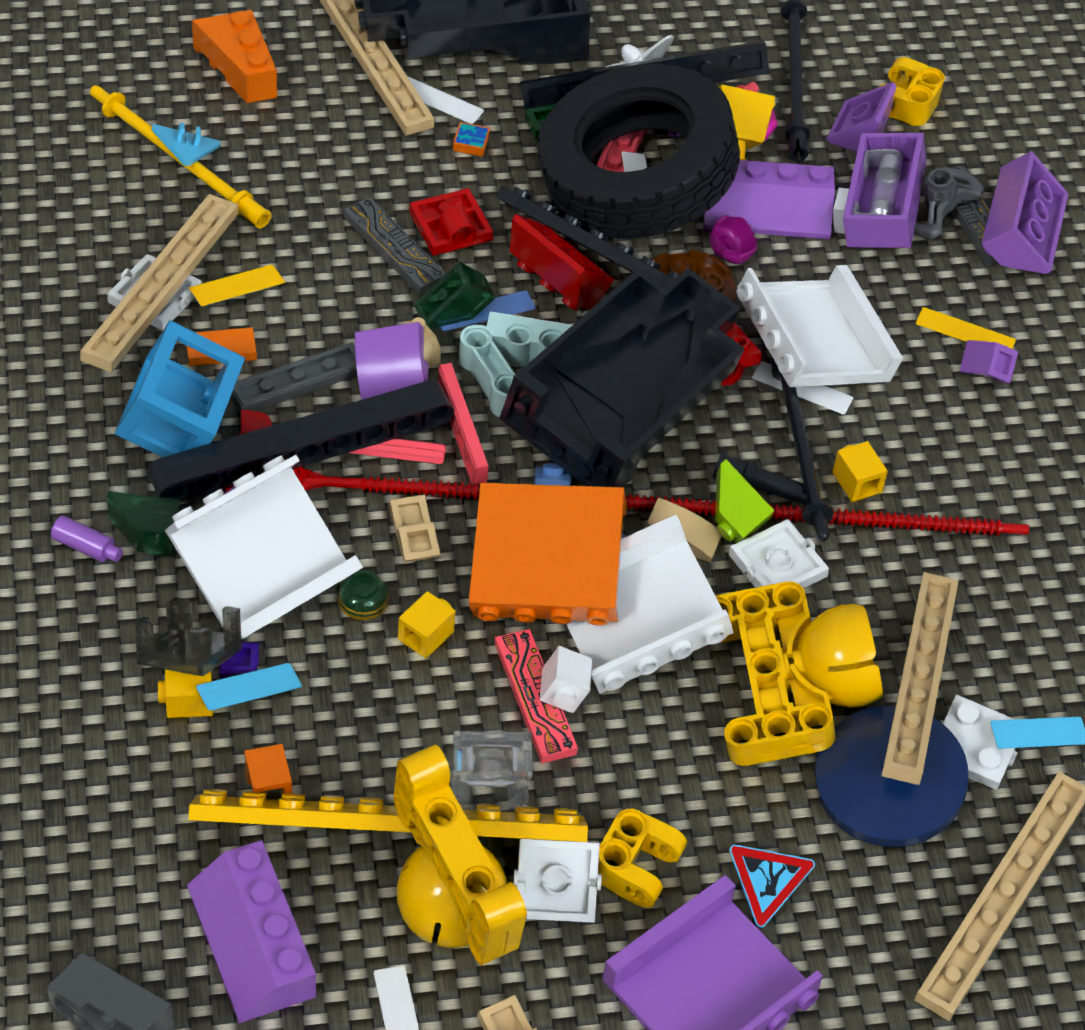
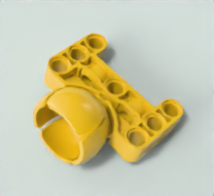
(818, 661)
(451, 873)

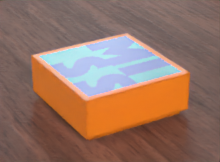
(471, 139)

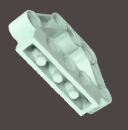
(501, 344)

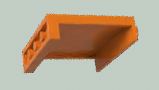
(547, 553)

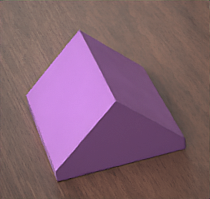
(862, 115)

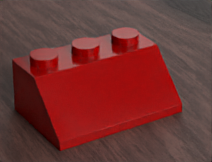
(558, 264)

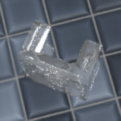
(492, 761)

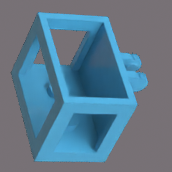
(173, 405)

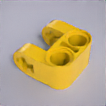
(916, 91)
(650, 836)

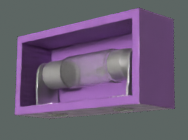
(885, 190)

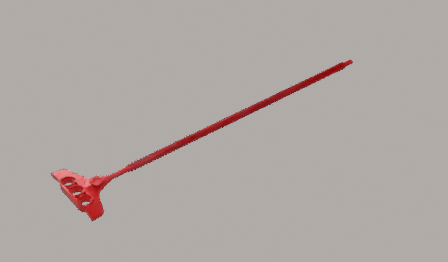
(309, 480)

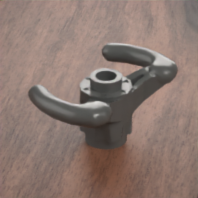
(943, 194)

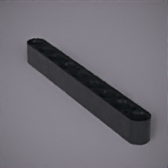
(309, 437)

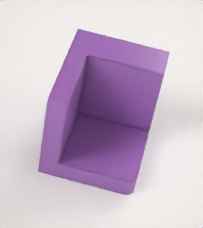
(989, 360)

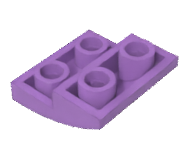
(390, 358)

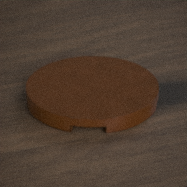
(703, 265)

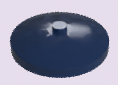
(884, 808)

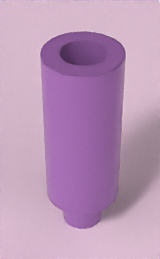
(85, 540)

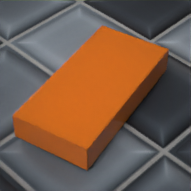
(237, 340)

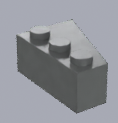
(102, 999)

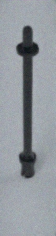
(797, 131)
(817, 511)

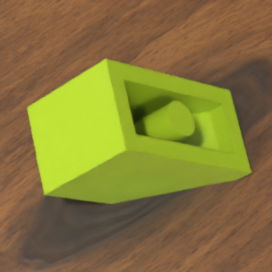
(738, 505)

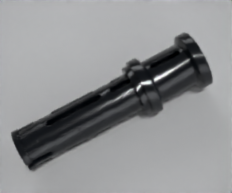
(765, 480)

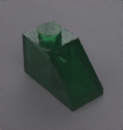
(455, 297)
(144, 520)

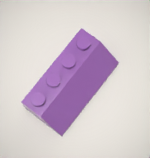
(779, 199)
(1025, 216)
(252, 933)

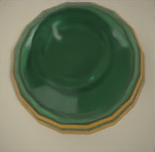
(363, 596)

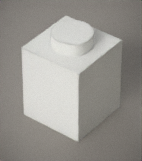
(566, 679)

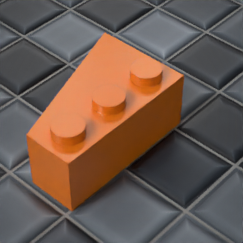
(239, 52)

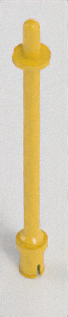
(115, 106)

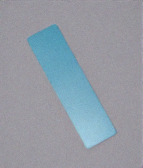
(248, 686)
(1038, 732)

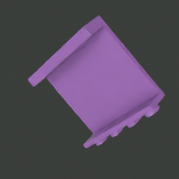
(708, 971)

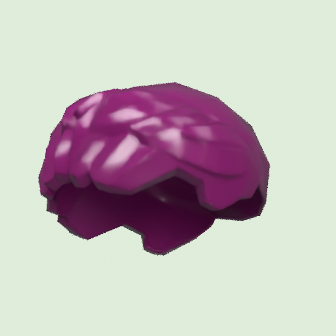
(733, 239)

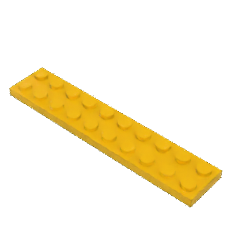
(373, 815)

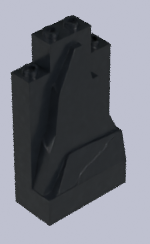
(521, 28)
(624, 376)

